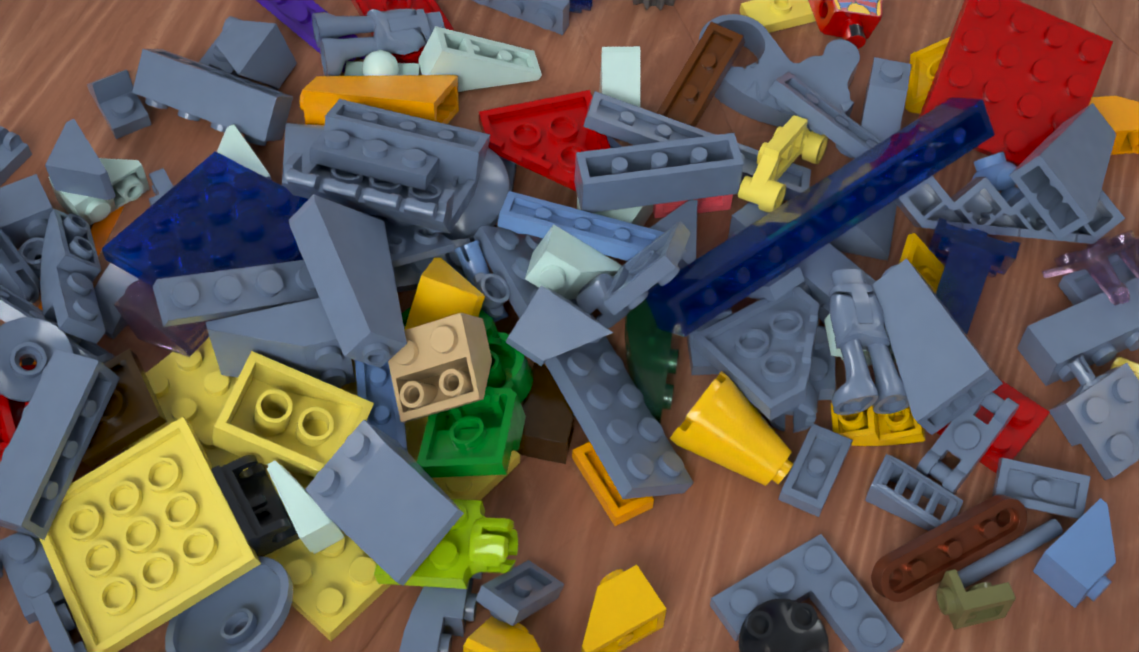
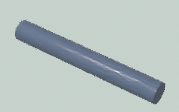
(1010, 552)

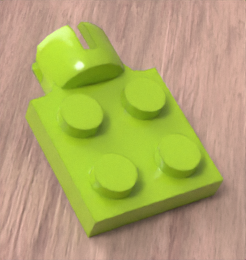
(468, 548)

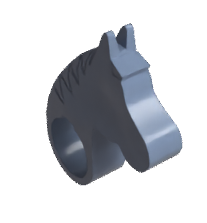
(747, 88)

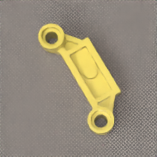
(775, 159)

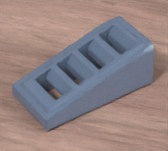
(909, 478)

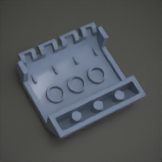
(436, 208)

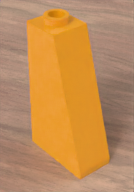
(414, 95)

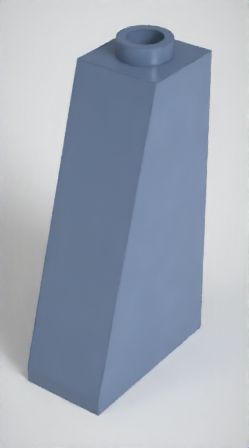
(1068, 171)
(353, 278)
(932, 352)

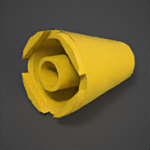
(733, 434)

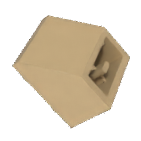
(441, 366)

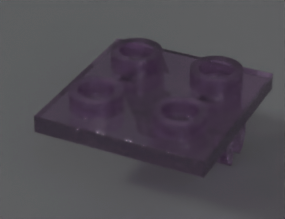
(1096, 263)

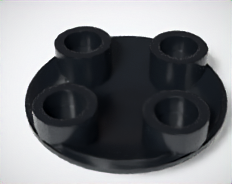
(783, 627)

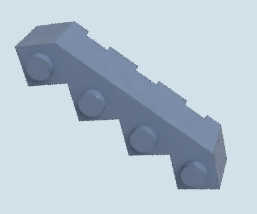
(983, 208)

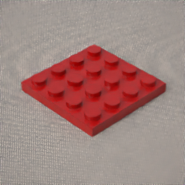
(1025, 69)

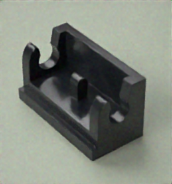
(255, 505)

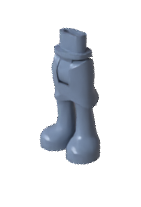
(394, 31)
(859, 327)

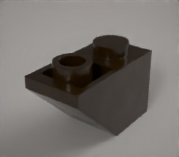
(548, 419)

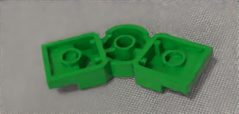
(484, 433)

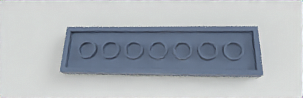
(595, 387)

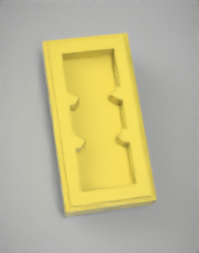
(778, 14)

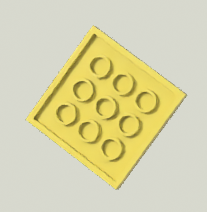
(144, 539)

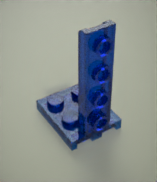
(968, 260)

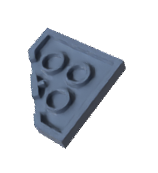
(766, 350)

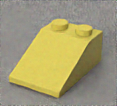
(286, 417)

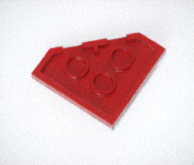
(544, 134)

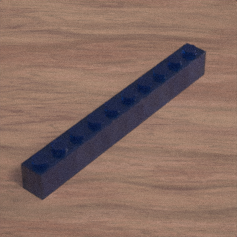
(818, 215)

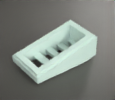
(310, 522)

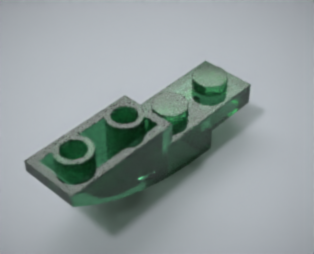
(650, 358)

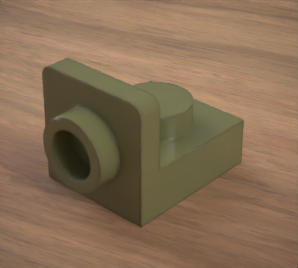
(977, 604)

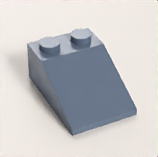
(289, 334)
(384, 501)

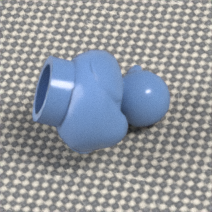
(997, 172)

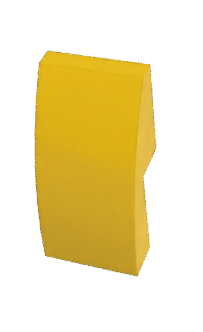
(878, 429)

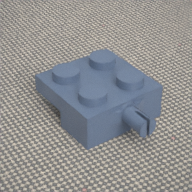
(1102, 416)

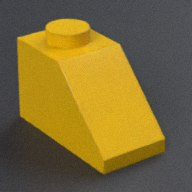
(623, 612)

